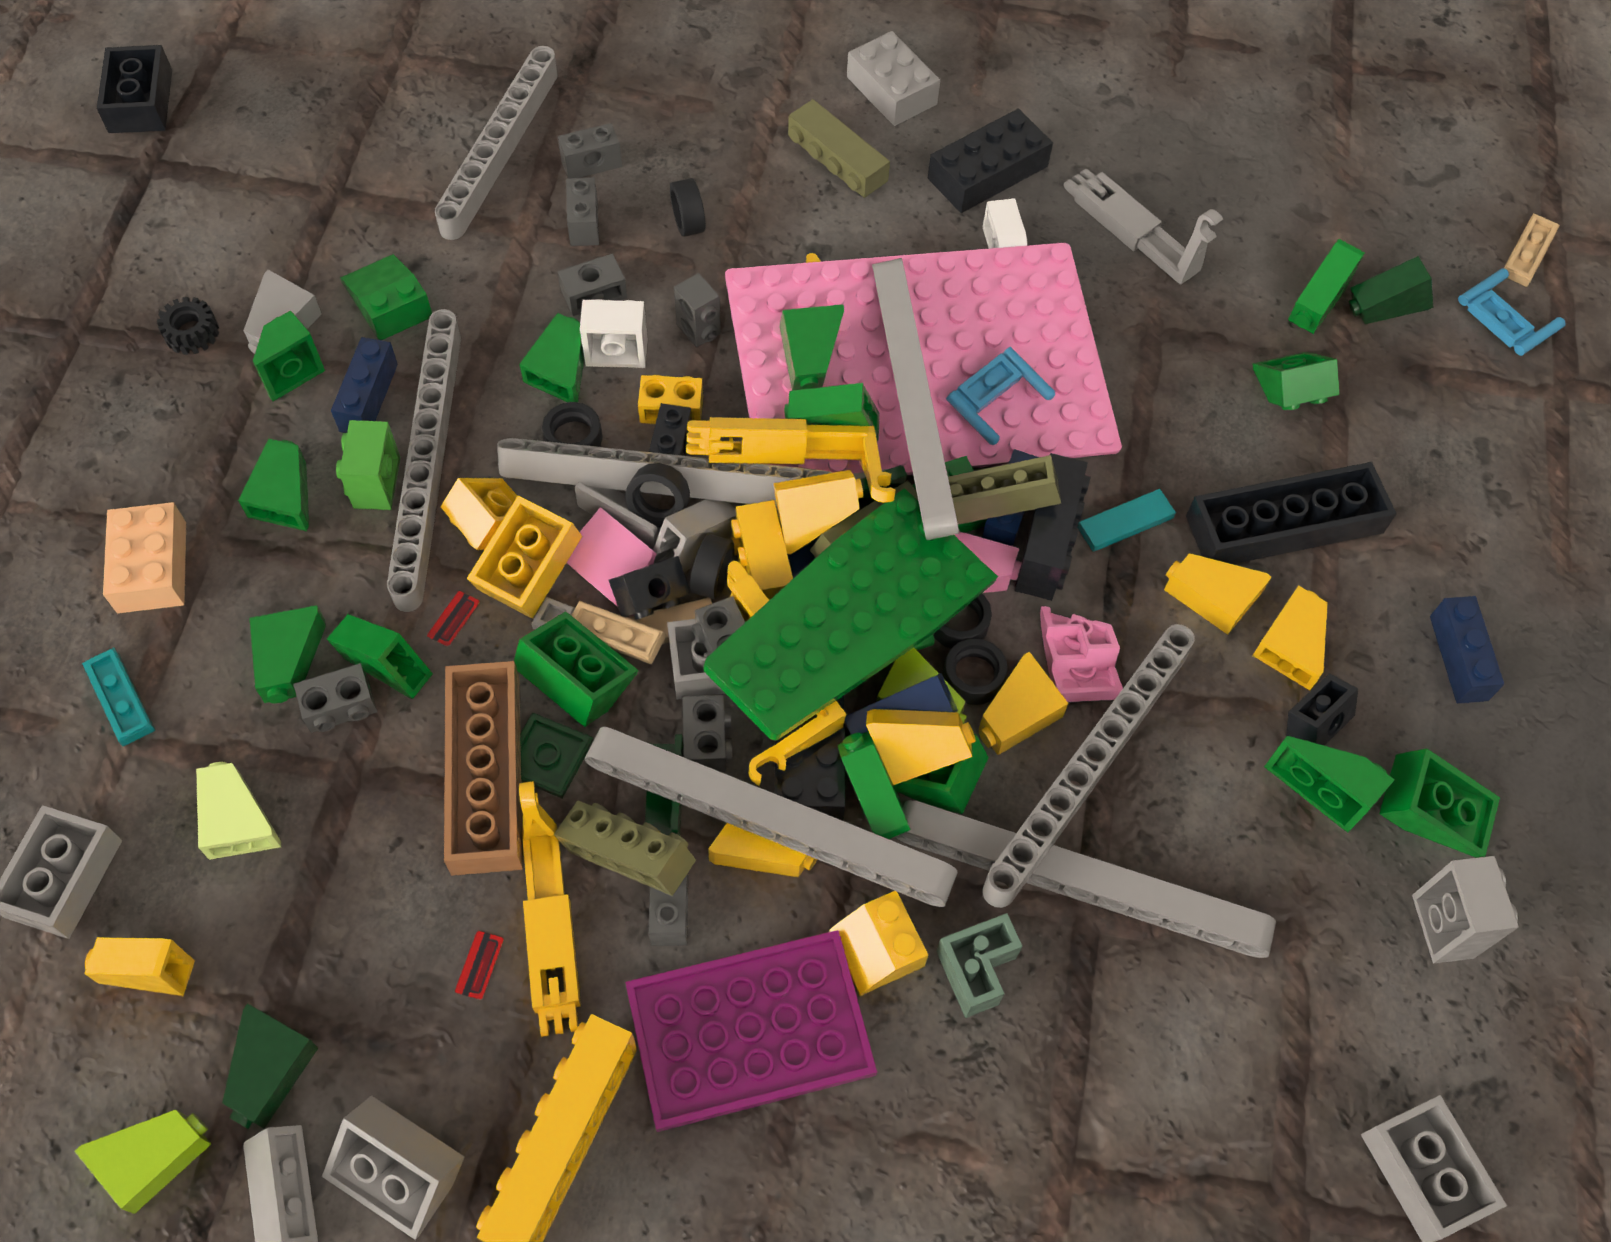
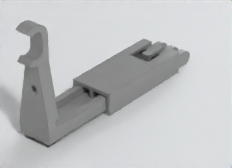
(1139, 227)

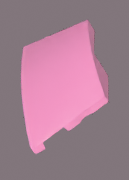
(608, 552)
(1080, 656)

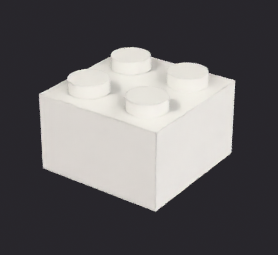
(614, 333)

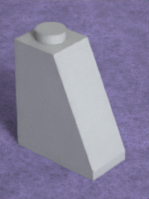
(274, 299)
(686, 529)

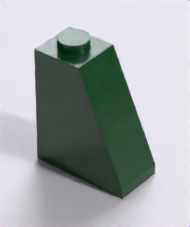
(1393, 293)
(263, 1067)

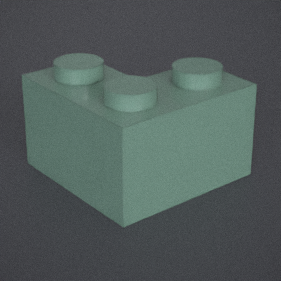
(970, 961)

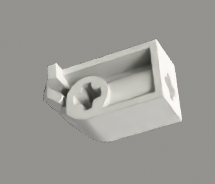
(1003, 224)

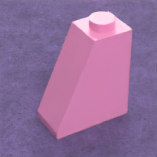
(997, 556)

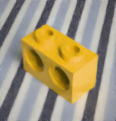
(670, 390)

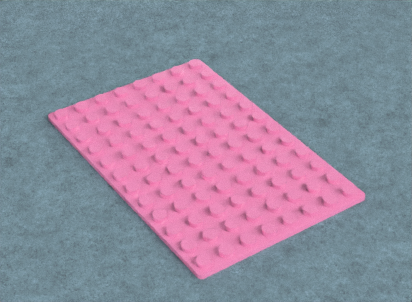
(965, 316)

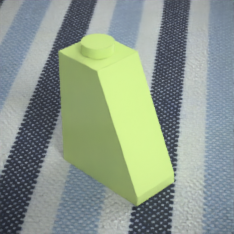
(229, 814)

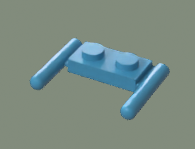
(1502, 318)
(990, 384)

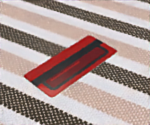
(453, 618)
(479, 965)

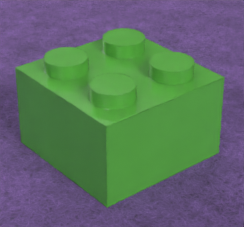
(369, 464)

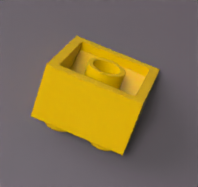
(478, 507)
(880, 943)

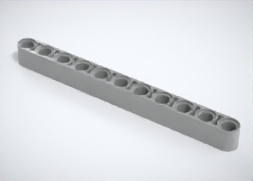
(915, 401)
(431, 412)
(616, 467)
(1168, 654)
(772, 817)
(1096, 882)

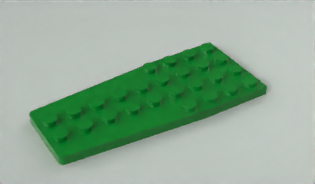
(846, 617)

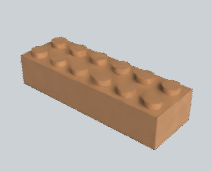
(482, 769)

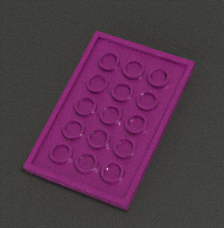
(749, 1030)

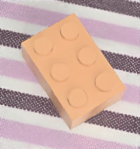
(145, 558)

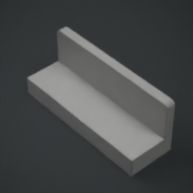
(614, 504)
(280, 1186)

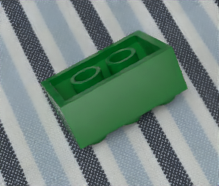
(573, 668)

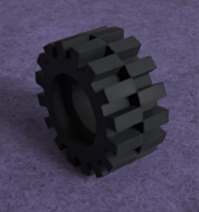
(183, 313)

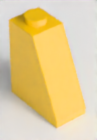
(815, 505)
(1215, 589)
(1297, 639)
(1021, 707)
(918, 741)
(752, 852)
(140, 964)

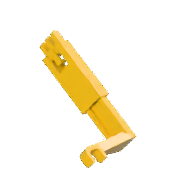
(789, 443)
(828, 721)
(547, 918)

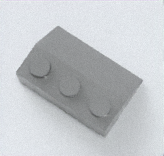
(392, 1166)

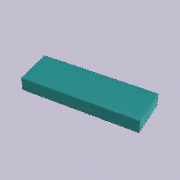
(1126, 520)
(118, 697)

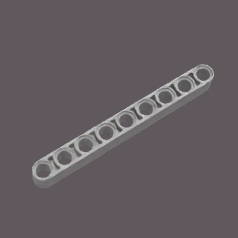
(496, 143)

